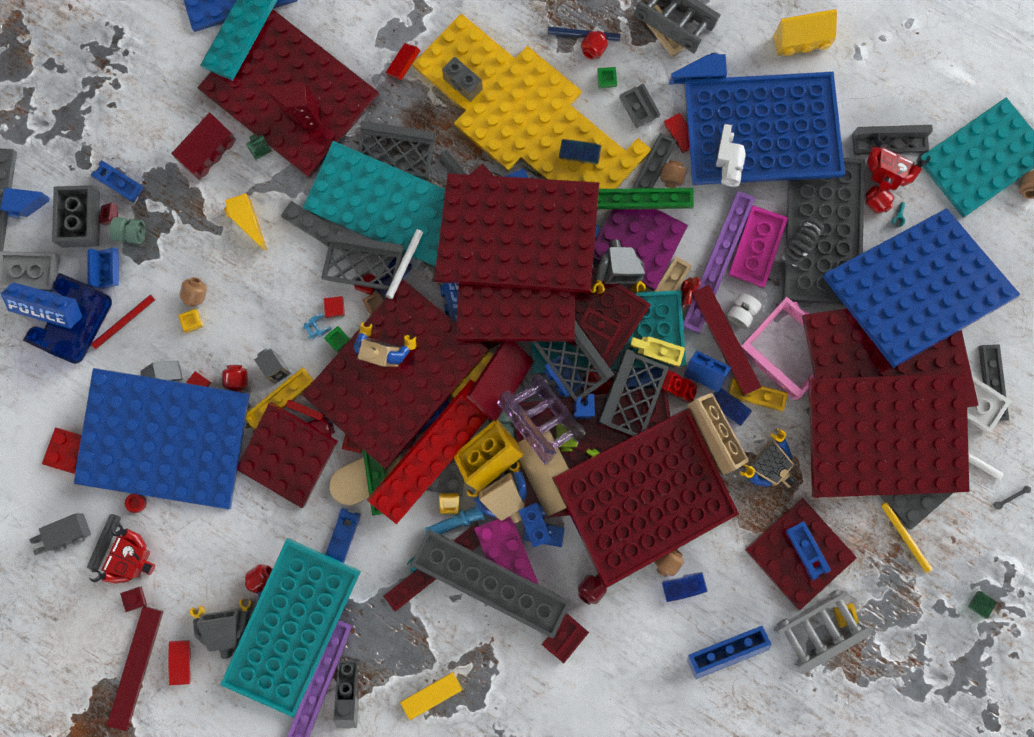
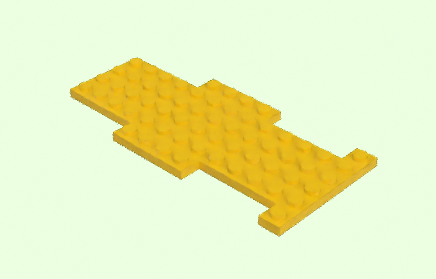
(524, 109)

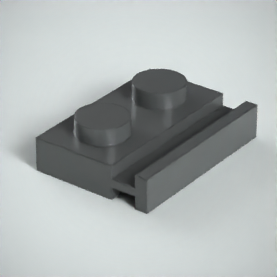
(639, 105)

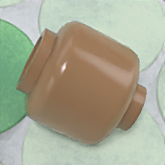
(673, 174)
(1026, 185)
(193, 291)
(669, 563)

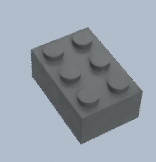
(76, 216)

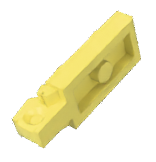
(659, 350)

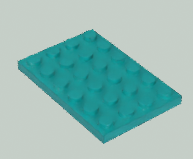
(982, 157)

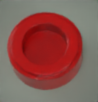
(135, 503)

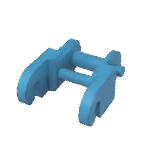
(312, 321)

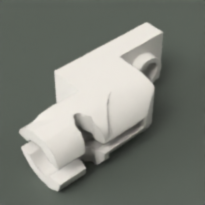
(730, 158)

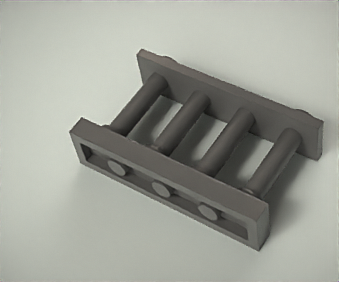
(691, 9)

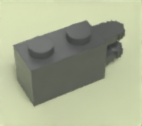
(62, 533)

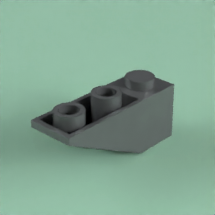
(347, 695)

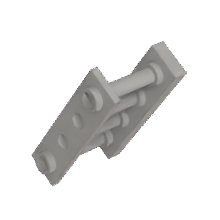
(839, 642)

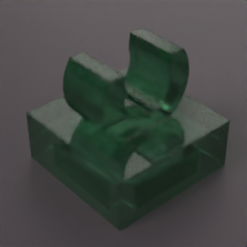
(258, 146)

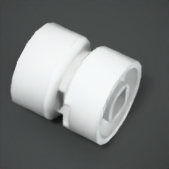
(745, 308)

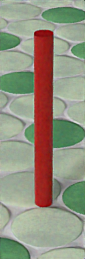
(123, 321)

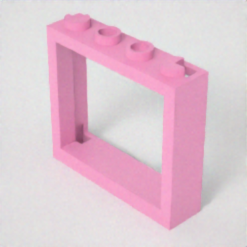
(764, 364)

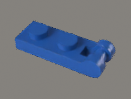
(117, 181)
(343, 535)
(807, 550)

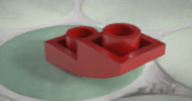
(679, 387)
(179, 662)

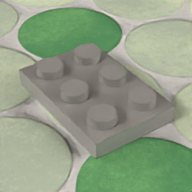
(28, 269)

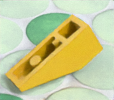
(243, 214)

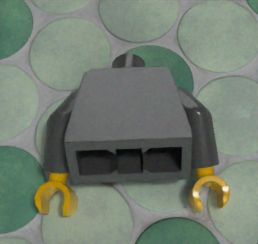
(619, 266)
(221, 629)

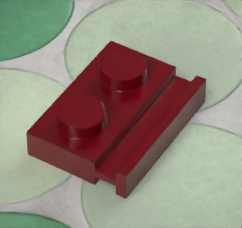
(566, 639)

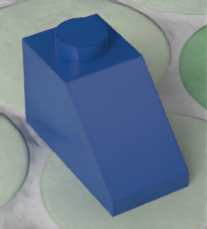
(22, 202)

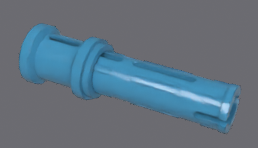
(464, 518)

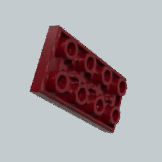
(500, 375)

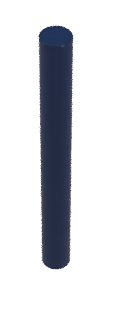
(580, 33)

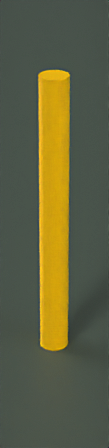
(906, 537)

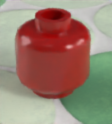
(594, 45)
(879, 199)
(234, 378)
(257, 577)

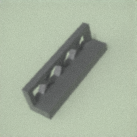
(901, 132)

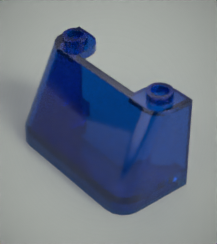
(74, 342)

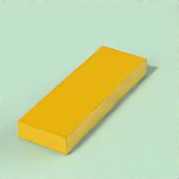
(762, 397)
(431, 695)

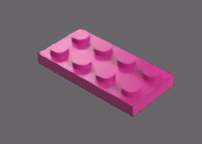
(758, 246)
(504, 546)

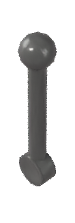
(999, 505)

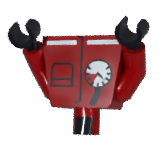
(890, 168)
(126, 558)

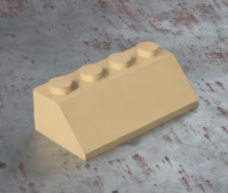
(717, 433)
(541, 475)

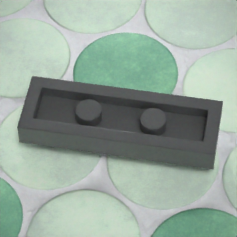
(308, 222)

